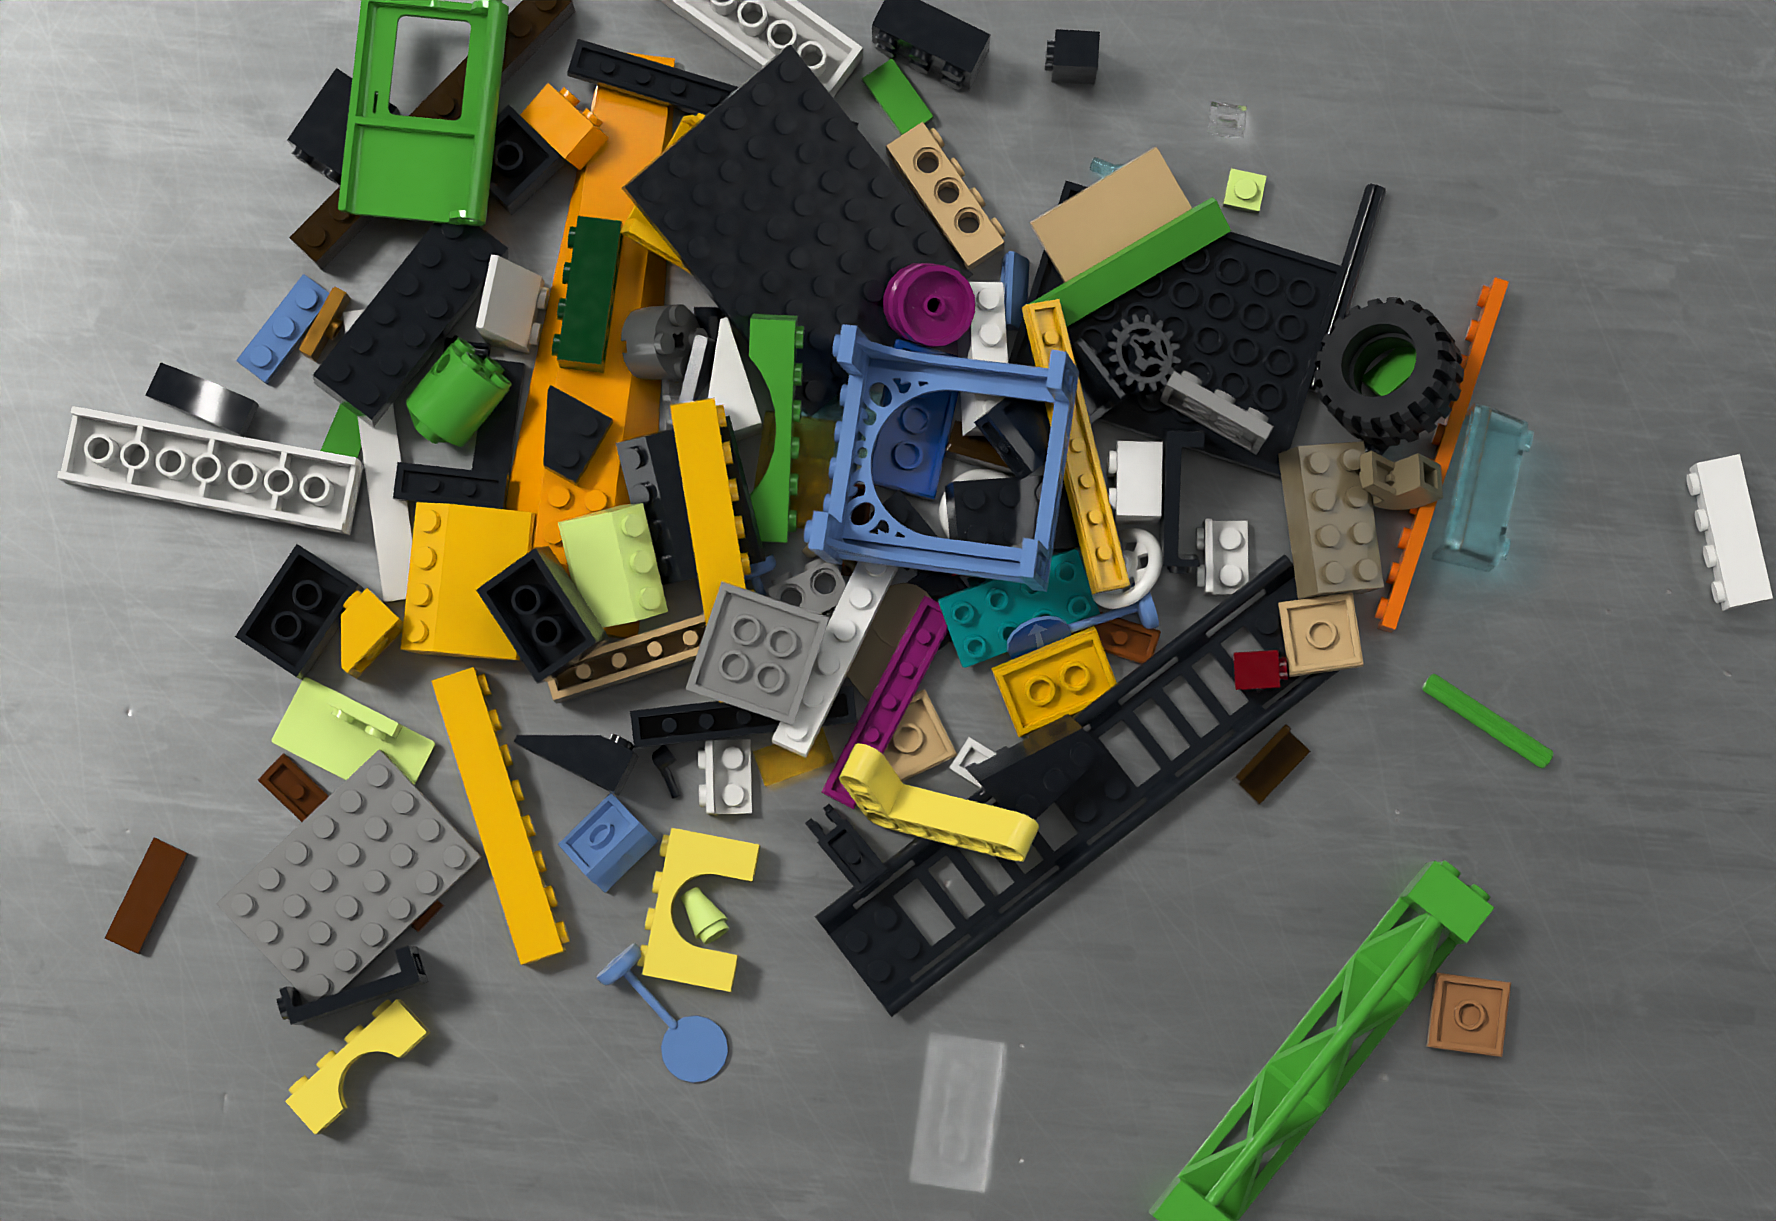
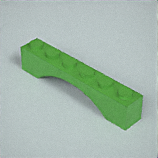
(774, 352)

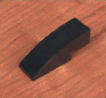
(202, 399)

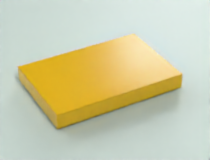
(1054, 680)

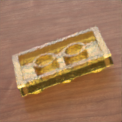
(816, 451)

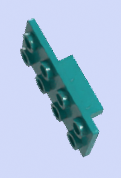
(991, 609)

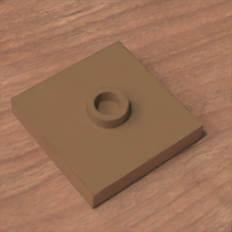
(1468, 1014)

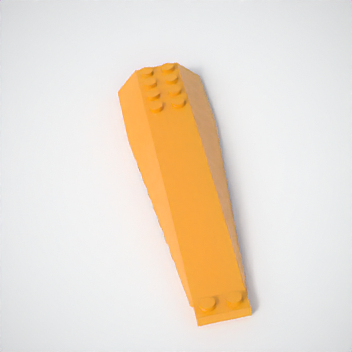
(637, 135)

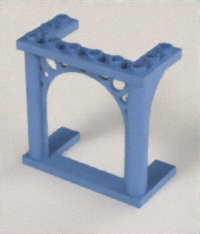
(835, 536)

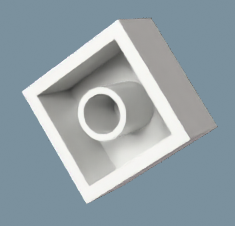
(1136, 482)

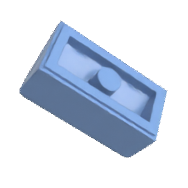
(1015, 283)

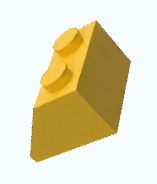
(366, 631)

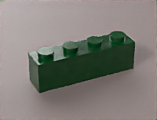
(589, 295)

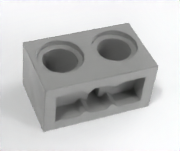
(804, 585)

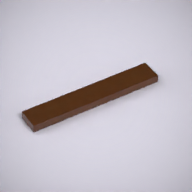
(303, 796)

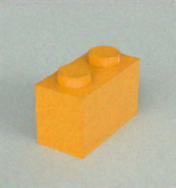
(564, 126)

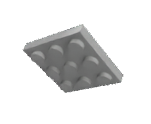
(1216, 411)
(757, 653)

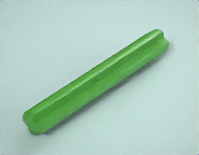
(1488, 721)

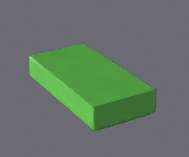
(897, 97)

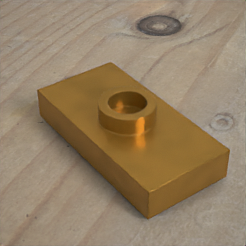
(326, 325)

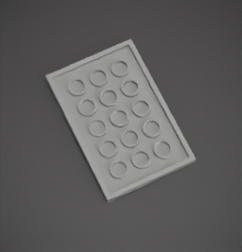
(349, 879)

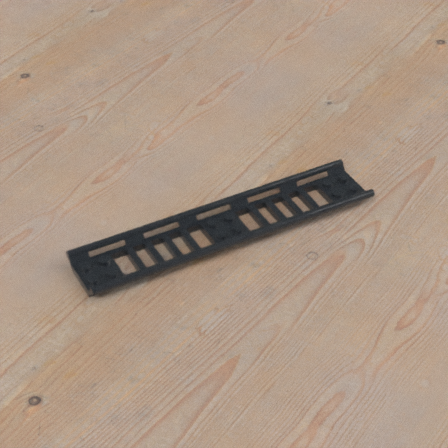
(890, 948)

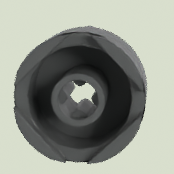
(659, 341)

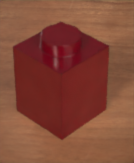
(1259, 669)

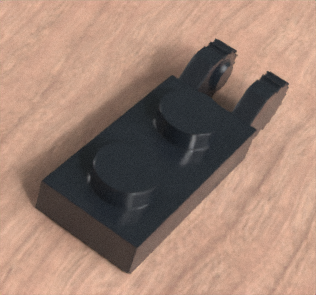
(850, 853)

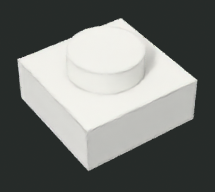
(970, 753)

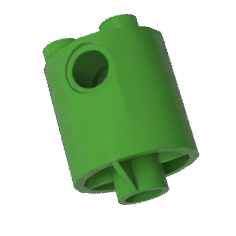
(457, 395)

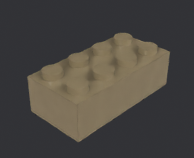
(1330, 520)

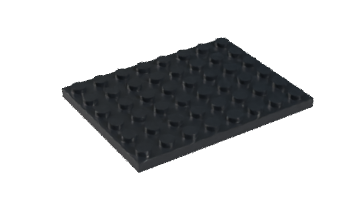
(789, 216)
(1243, 325)

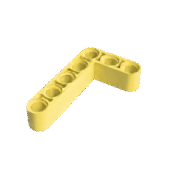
(933, 814)

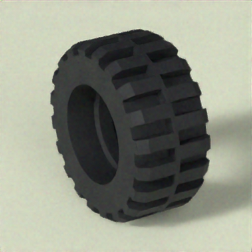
(1362, 339)

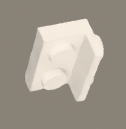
(1224, 556)
(727, 777)

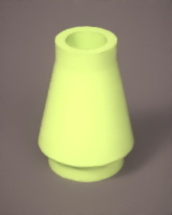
(704, 916)

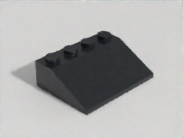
(655, 479)

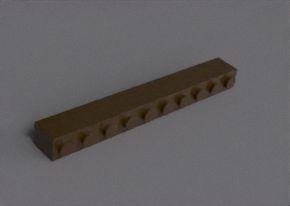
(527, 30)

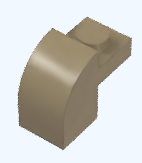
(1402, 483)

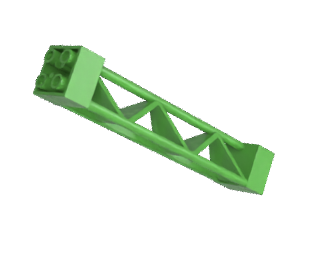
(1310, 1074)

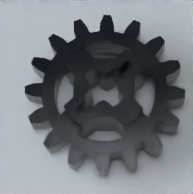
(1144, 354)

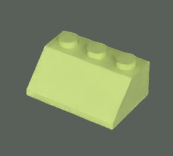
(614, 564)

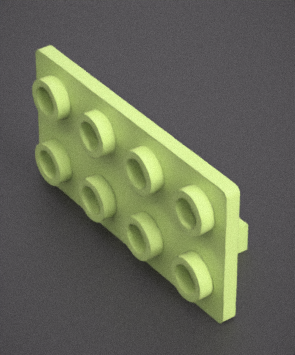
(345, 734)

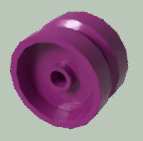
(908, 297)

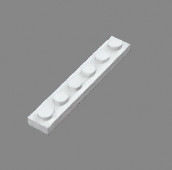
(836, 654)

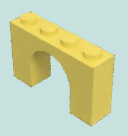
(686, 858)

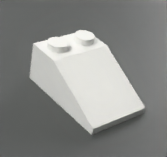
(511, 306)
(731, 386)

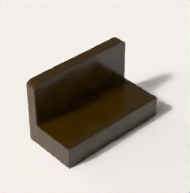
(974, 451)
(1271, 765)

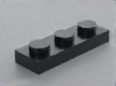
(450, 486)

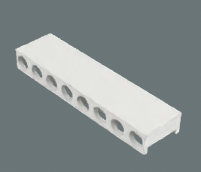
(211, 470)

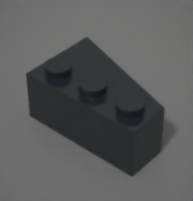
(1038, 768)

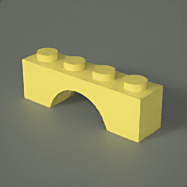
(321, 1097)

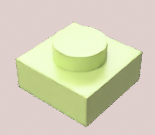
(1244, 191)

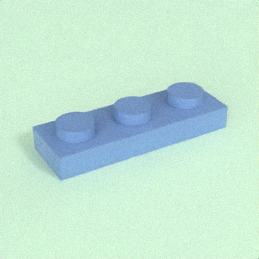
(284, 329)

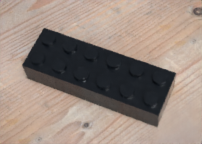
(408, 319)

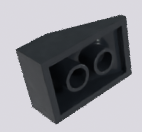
(588, 756)

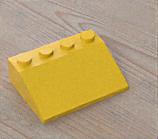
(450, 558)

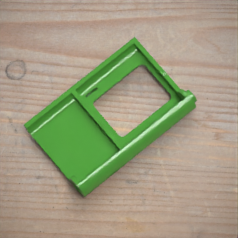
(417, 163)

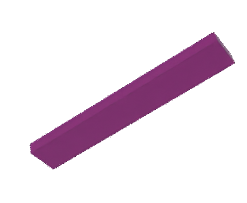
(893, 691)

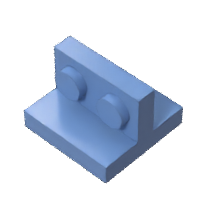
(607, 843)

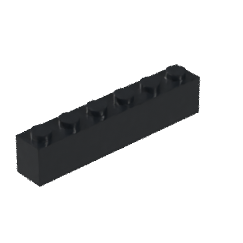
(719, 720)

